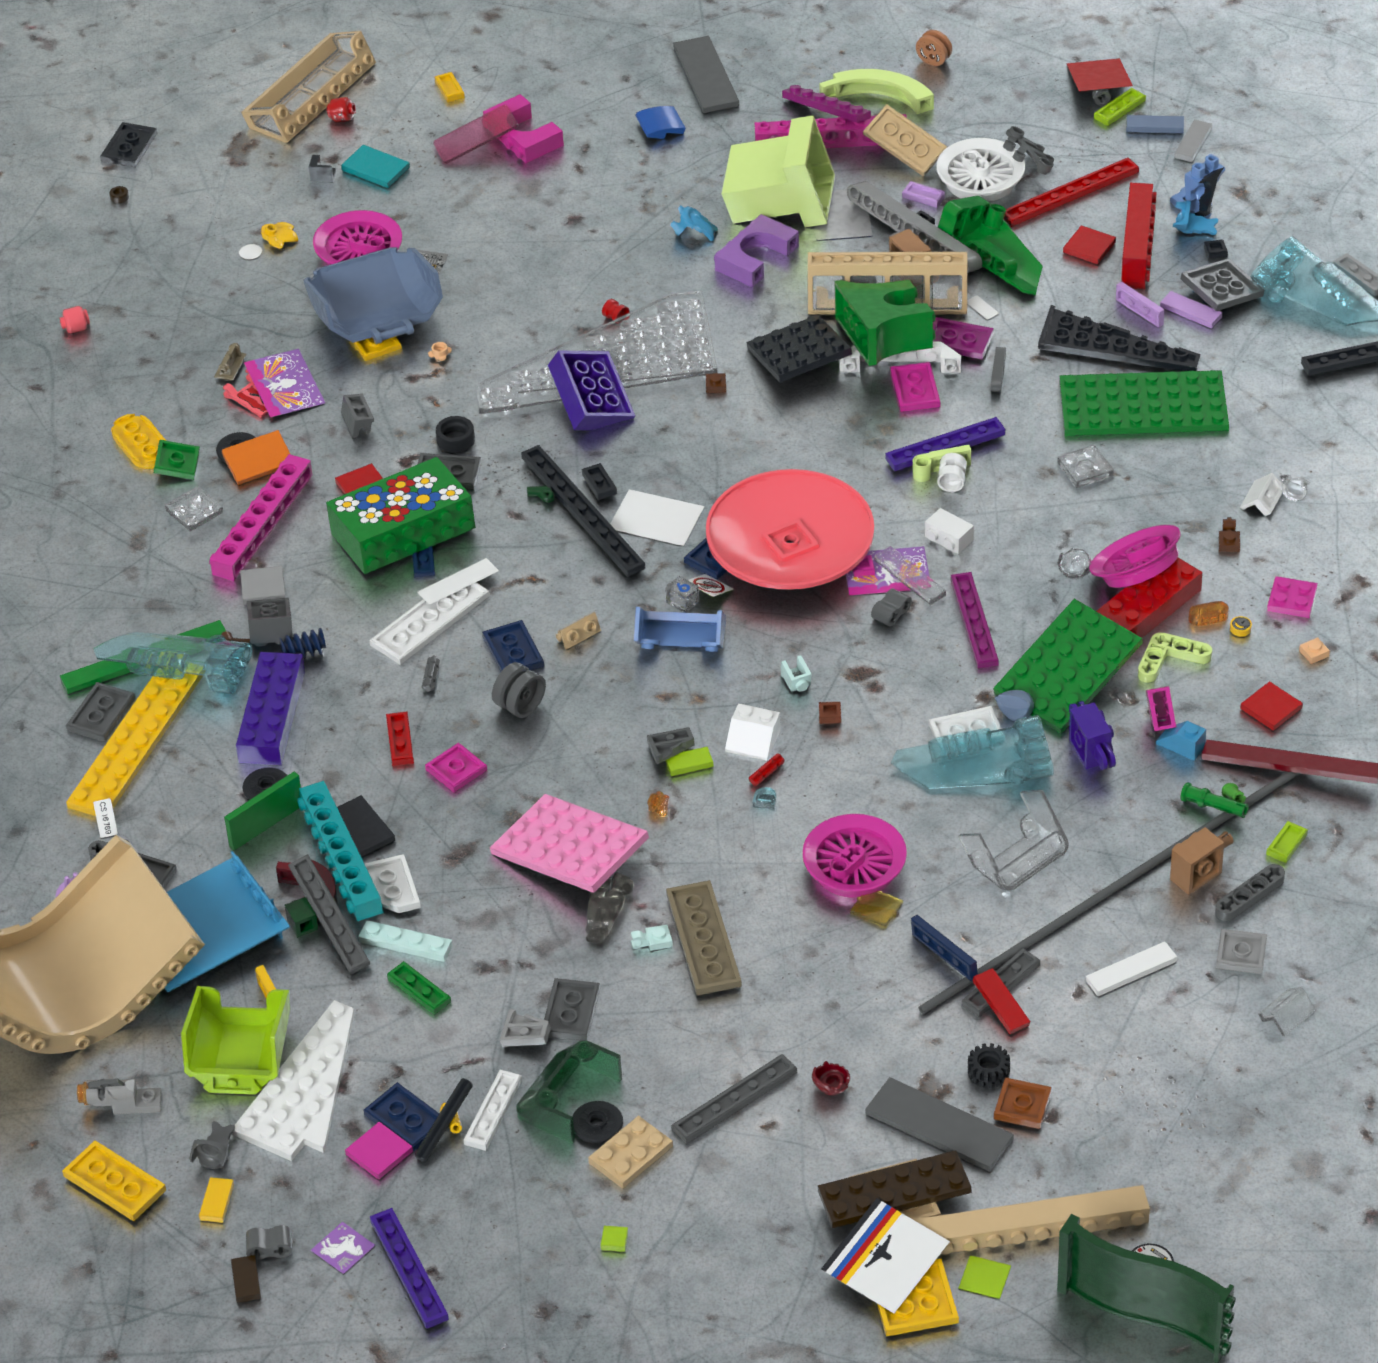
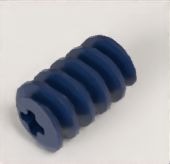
(304, 644)

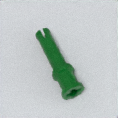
(1204, 798)

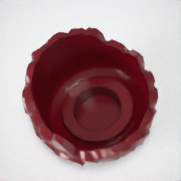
(831, 1078)

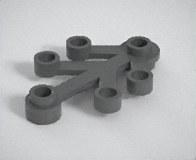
(1034, 150)

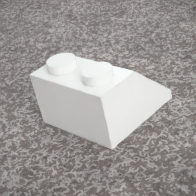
(753, 732)

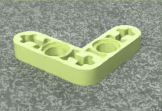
(1164, 650)

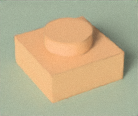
(1314, 650)

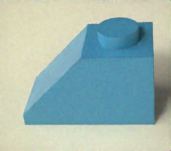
(1184, 739)

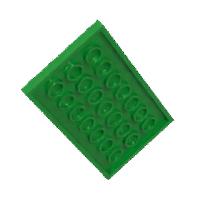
(1143, 403)

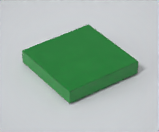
(176, 459)

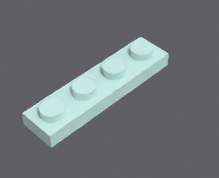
(405, 941)

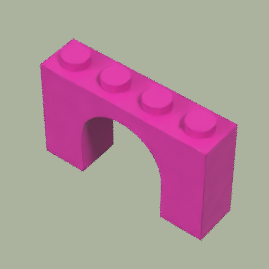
(529, 144)

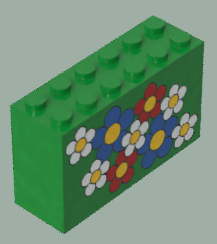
(400, 515)

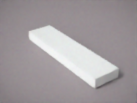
(1131, 968)
(492, 1110)

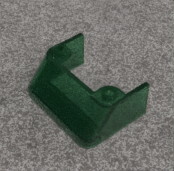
(540, 1100)

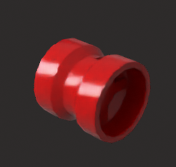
(613, 310)

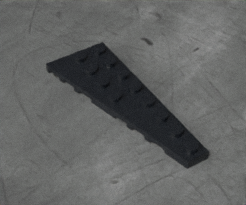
(1083, 337)

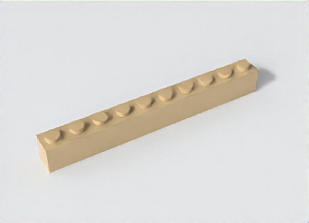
(1039, 1219)

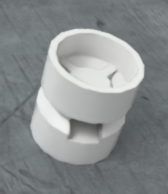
(952, 472)

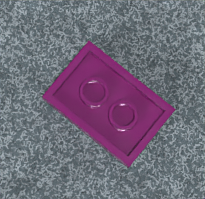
(962, 337)

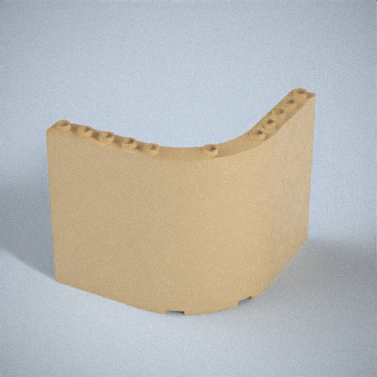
(92, 955)

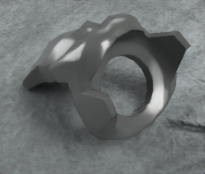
(213, 1151)

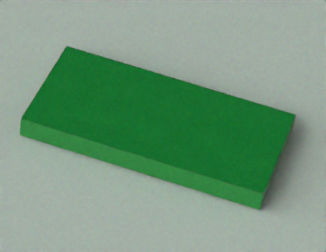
(263, 811)

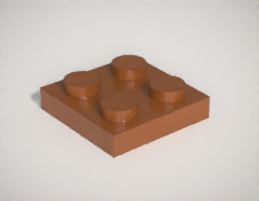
(1022, 1103)

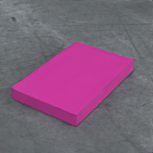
(915, 386)

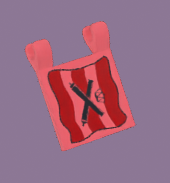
(247, 397)

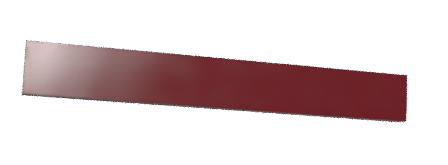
(1290, 761)

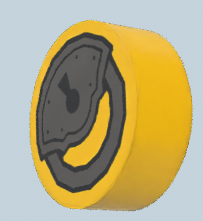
(1240, 626)

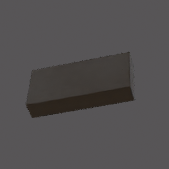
(245, 1278)

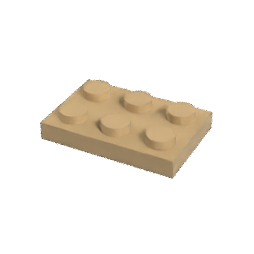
(630, 1152)

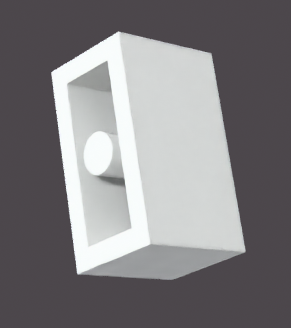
(949, 531)

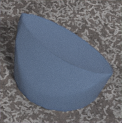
(1015, 704)

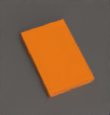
(256, 457)

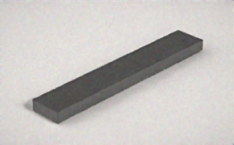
(329, 914)
(734, 1099)

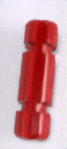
(766, 769)

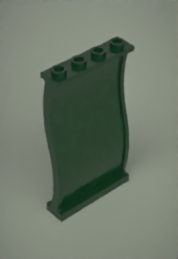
(1145, 1288)

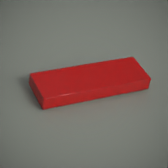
(399, 738)
(1001, 1001)

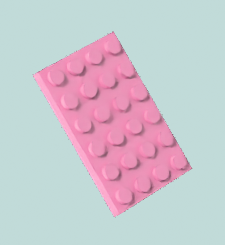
(569, 843)

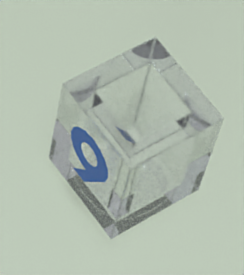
(682, 594)

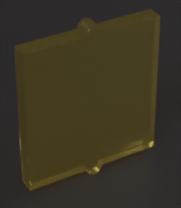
(877, 907)

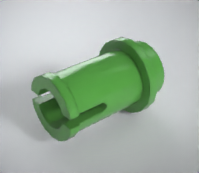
(1232, 792)

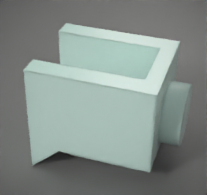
(796, 678)

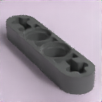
(1253, 895)

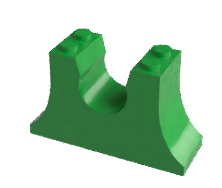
(883, 318)

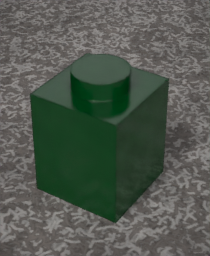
(301, 917)

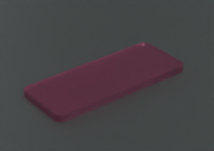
(475, 134)

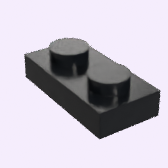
(599, 481)

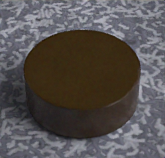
(119, 194)

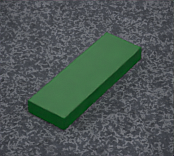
(419, 987)

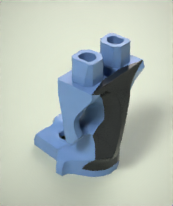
(1200, 186)

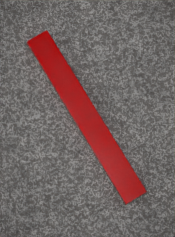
(1070, 191)

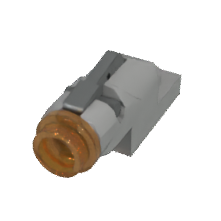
(121, 1095)

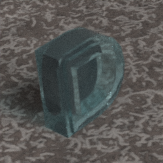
(765, 798)

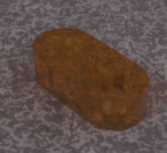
(1208, 613)

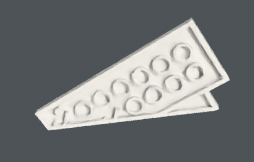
(301, 1100)

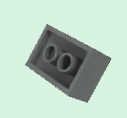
(269, 620)

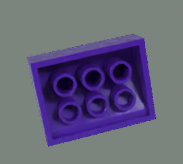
(590, 389)

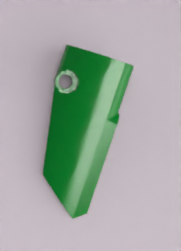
(984, 230)

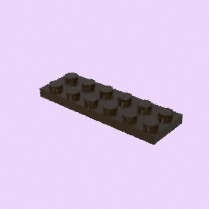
(897, 1186)

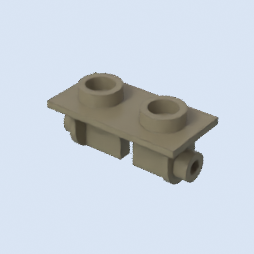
(231, 363)

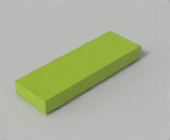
(1119, 106)

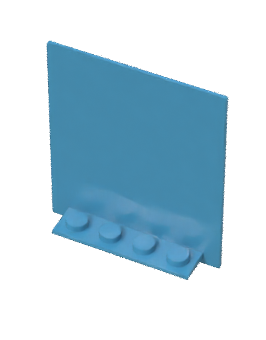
(227, 914)

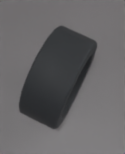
(458, 444)

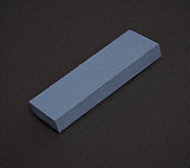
(1155, 124)

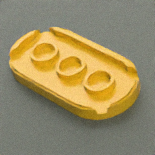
(137, 439)

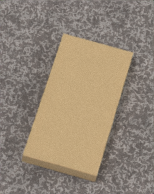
(904, 140)

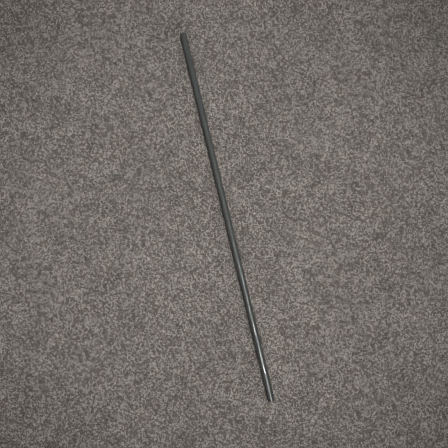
(1096, 898)

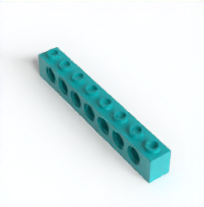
(340, 851)

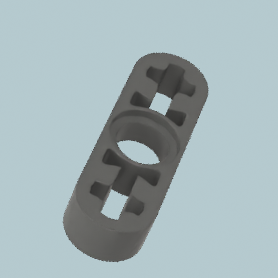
(998, 369)

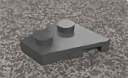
(670, 743)

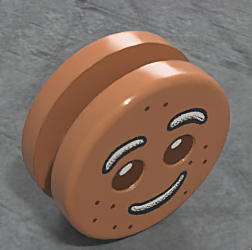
(934, 47)

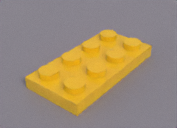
(114, 1180)

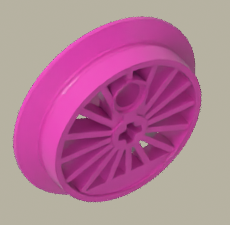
(378, 234)
(1137, 556)
(883, 848)

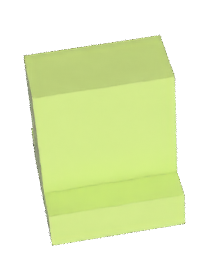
(781, 176)

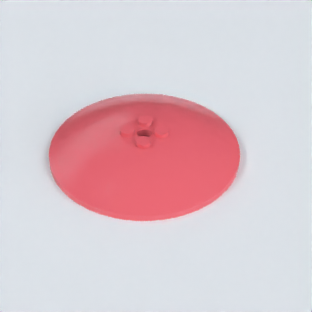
(813, 510)

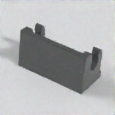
(356, 414)

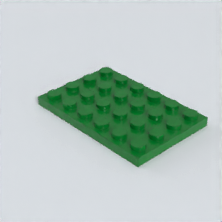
(1070, 662)

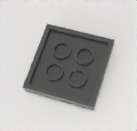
(1222, 284)

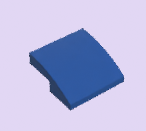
(659, 121)

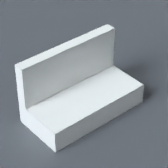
(1263, 494)

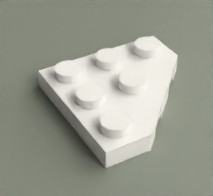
(394, 883)

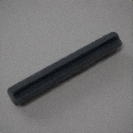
(443, 1120)

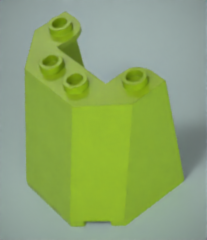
(234, 1046)

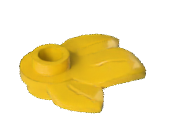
(279, 233)

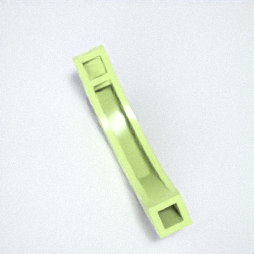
(880, 82)

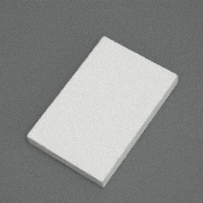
(964, 722)

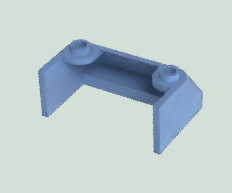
(679, 629)

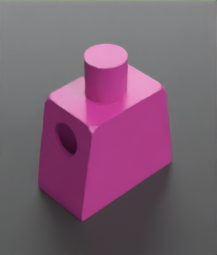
(1160, 708)

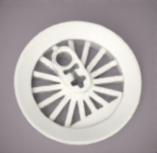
(967, 166)

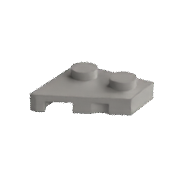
(524, 1030)

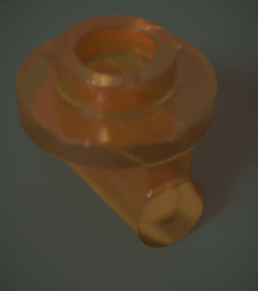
(658, 803)

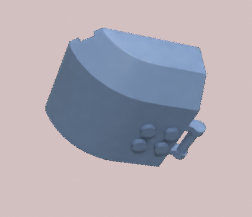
(375, 294)

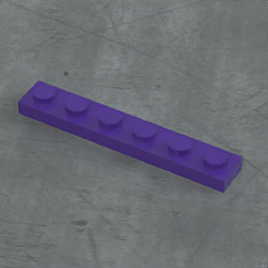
(968, 435)
(409, 1268)

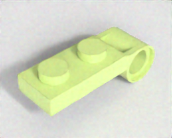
(929, 462)

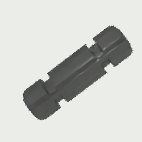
(430, 673)

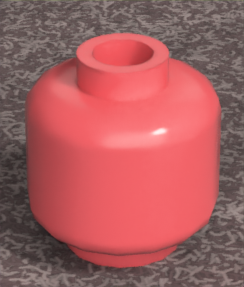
(74, 319)

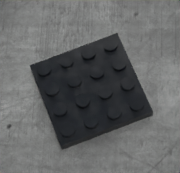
(799, 348)

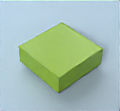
(614, 1238)

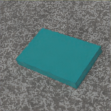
(375, 166)

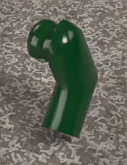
(542, 492)

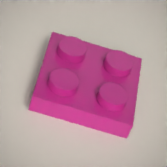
(1292, 597)

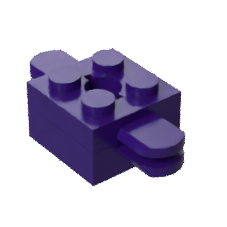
(1091, 736)

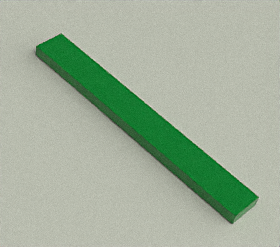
(107, 670)

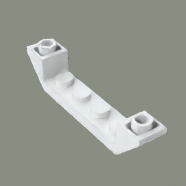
(940, 352)

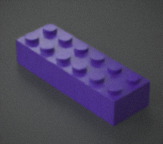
(270, 708)

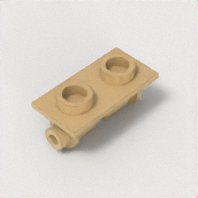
(579, 631)

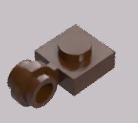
(1229, 538)

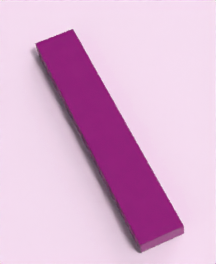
(974, 620)

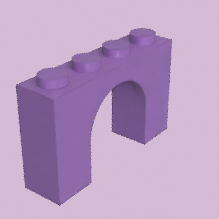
(759, 233)

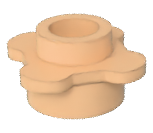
(439, 351)

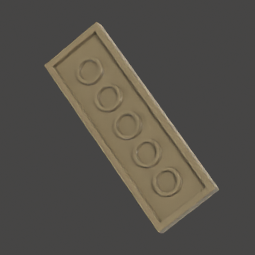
(703, 938)

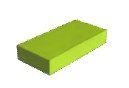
(690, 761)
(1287, 842)

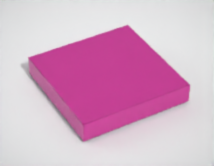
(456, 767)
(378, 1150)

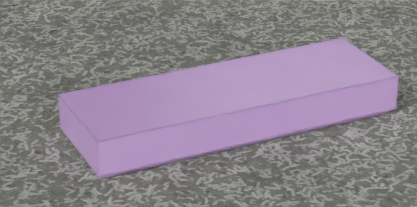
(1140, 304)
(1191, 309)

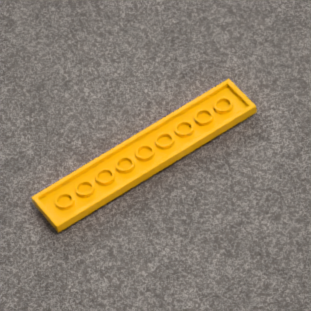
(132, 742)

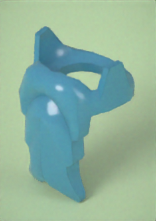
(692, 218)
(1189, 223)

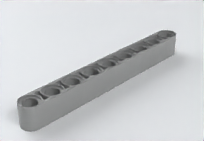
(902, 218)

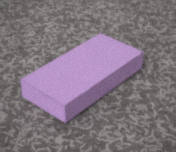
(923, 194)

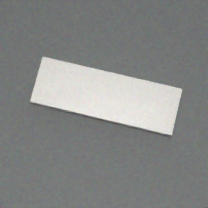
(426, 622)

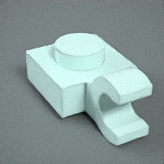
(654, 937)

